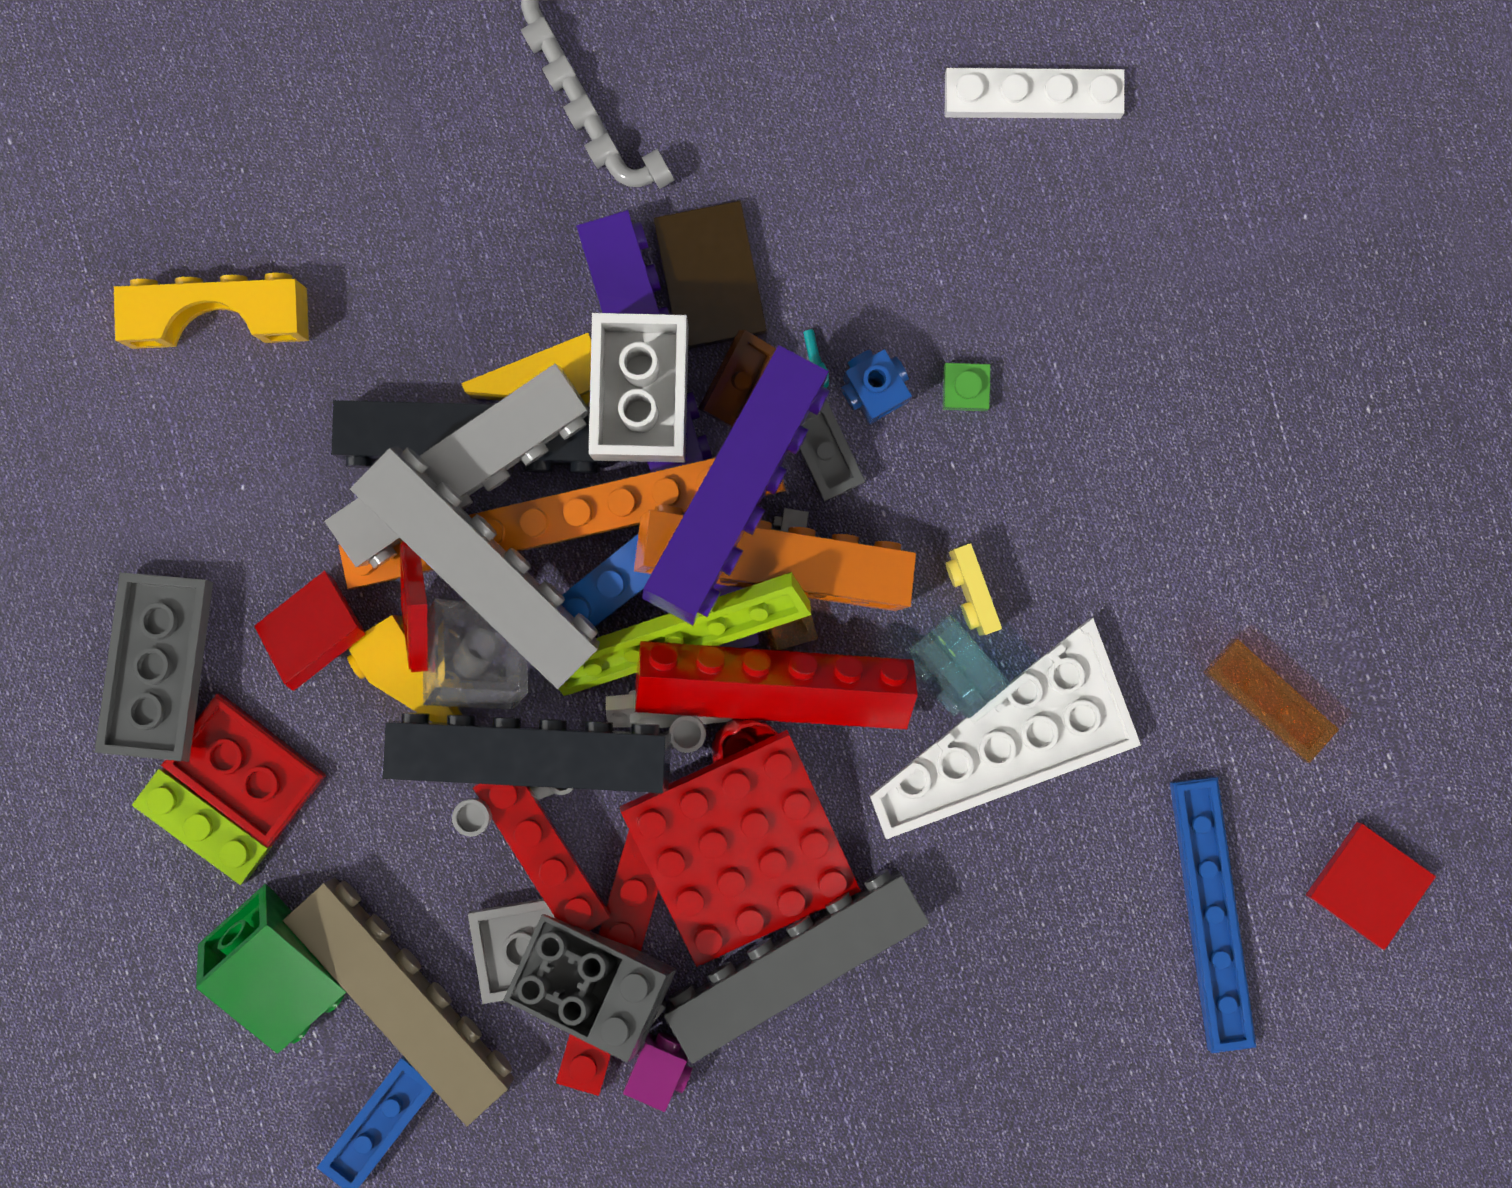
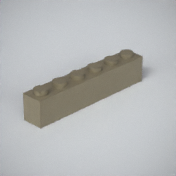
(400, 999)

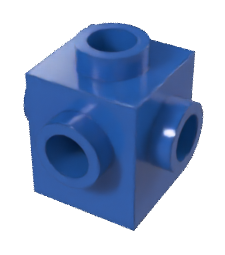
(874, 401)

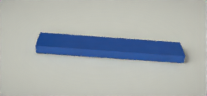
(1212, 914)

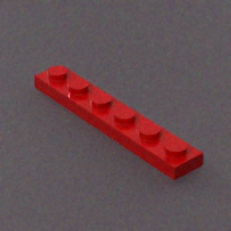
(630, 910)

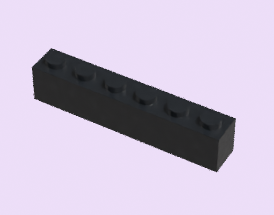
(369, 428)
(527, 755)

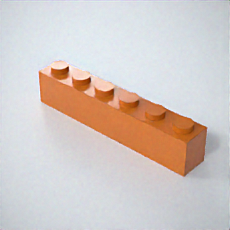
(824, 567)

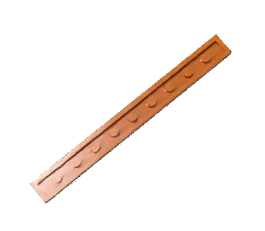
(567, 515)

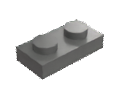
(829, 455)

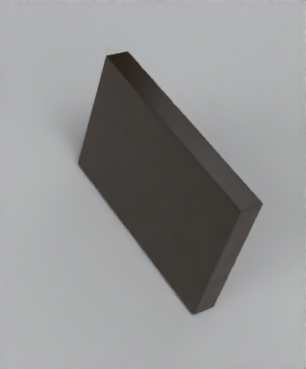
(711, 273)

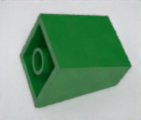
(265, 973)

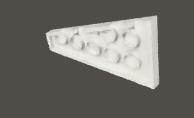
(1040, 726)

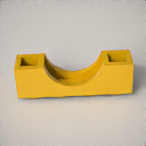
(158, 314)

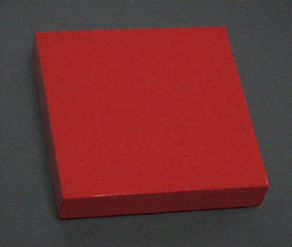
(413, 609)
(309, 630)
(1370, 885)

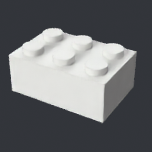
(638, 387)

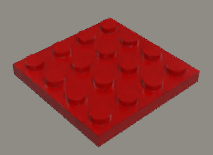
(740, 848)

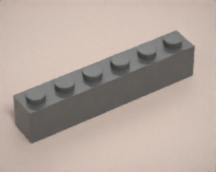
(794, 965)

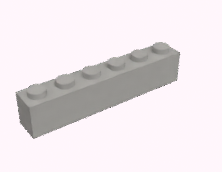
(475, 457)
(476, 565)

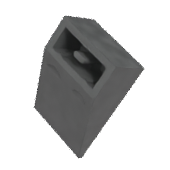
(590, 986)

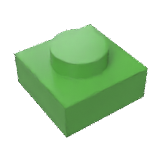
(966, 387)

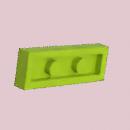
(200, 826)

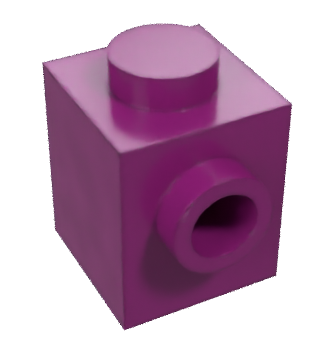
(658, 1071)

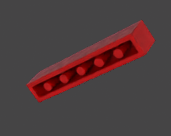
(775, 685)

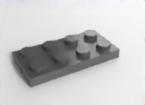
(154, 667)

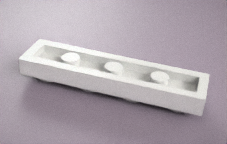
(1034, 93)

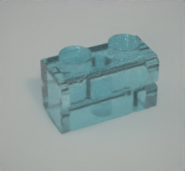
(956, 667)

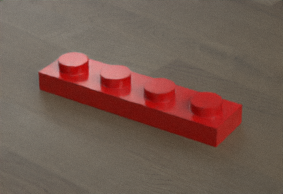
(544, 855)

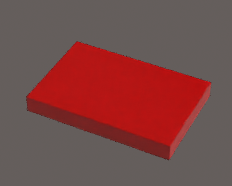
(246, 771)

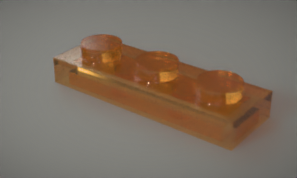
(1271, 700)

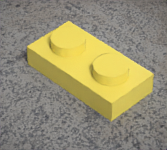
(966, 572)

